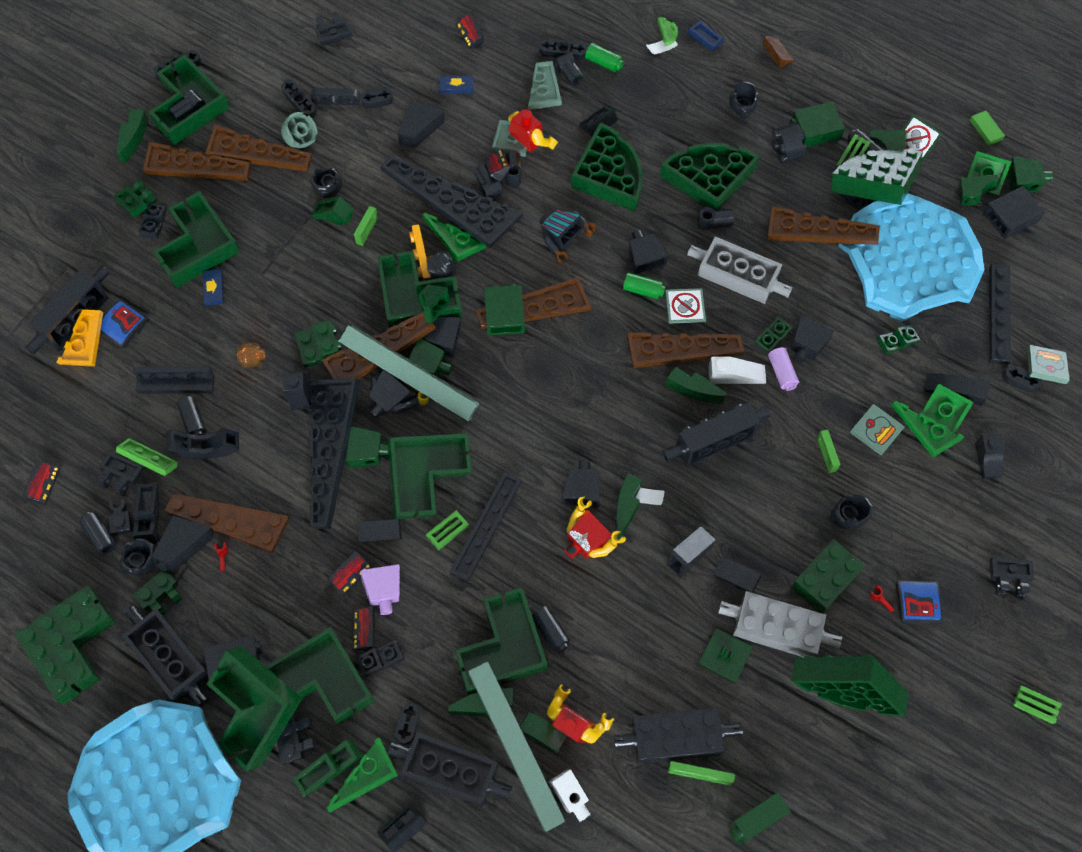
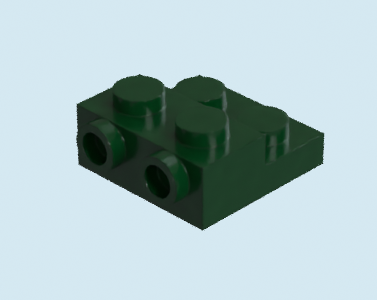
(317, 343)

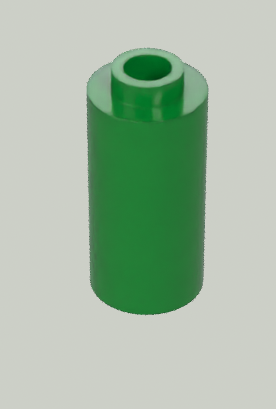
(604, 57)
(644, 286)

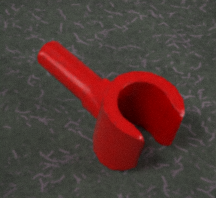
(221, 552)
(878, 589)

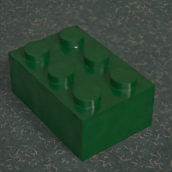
(827, 576)

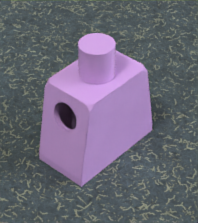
(382, 587)

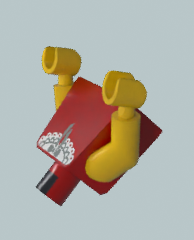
(528, 131)
(589, 535)
(572, 722)

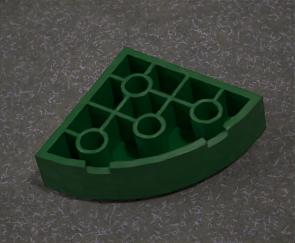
(609, 169)
(709, 172)
(878, 175)
(851, 683)

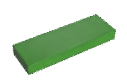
(146, 457)
(701, 773)

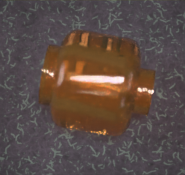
(250, 355)

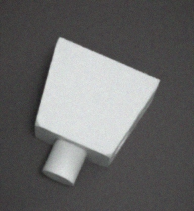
(564, 786)

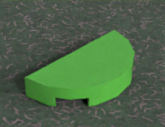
(668, 30)

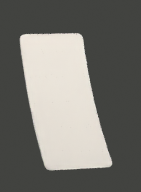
(660, 47)
(650, 496)

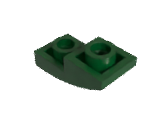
(773, 335)
(898, 340)
(542, 731)

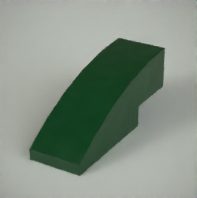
(131, 134)
(695, 387)
(627, 503)
(473, 705)
(327, 767)

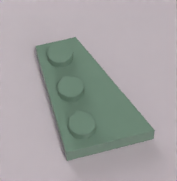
(544, 87)

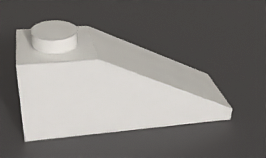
(735, 371)

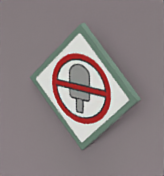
(685, 305)

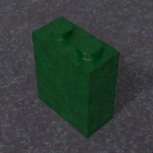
(819, 124)
(504, 310)
(758, 819)

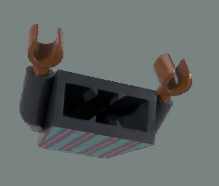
(562, 228)

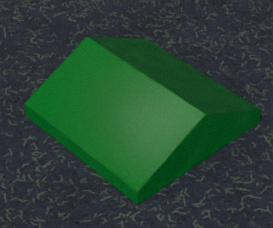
(989, 165)
(947, 408)

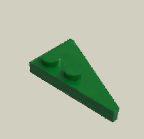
(457, 242)
(930, 433)
(371, 772)

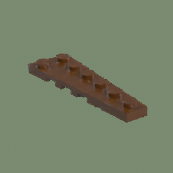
(244, 148)
(179, 162)
(792, 226)
(549, 302)
(664, 349)
(352, 365)
(241, 523)

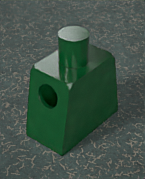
(1028, 174)
(430, 358)
(365, 448)

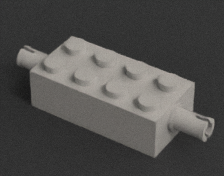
(740, 270)
(779, 625)

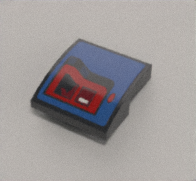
(122, 323)
(919, 602)

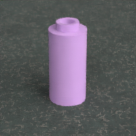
(783, 369)

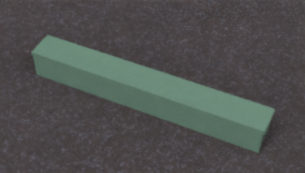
(409, 372)
(516, 747)

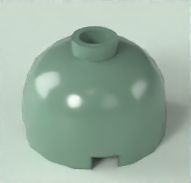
(299, 130)

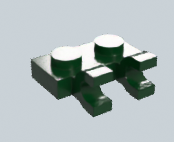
(131, 202)
(155, 590)

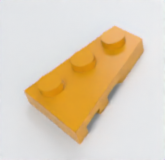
(419, 252)
(84, 342)

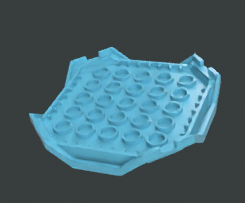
(921, 257)
(152, 782)

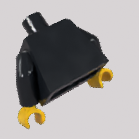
(392, 395)

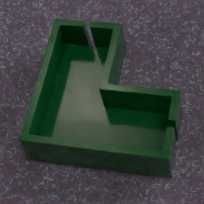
(188, 78)
(201, 246)
(402, 289)
(414, 465)
(56, 640)
(515, 647)
(324, 667)
(261, 704)

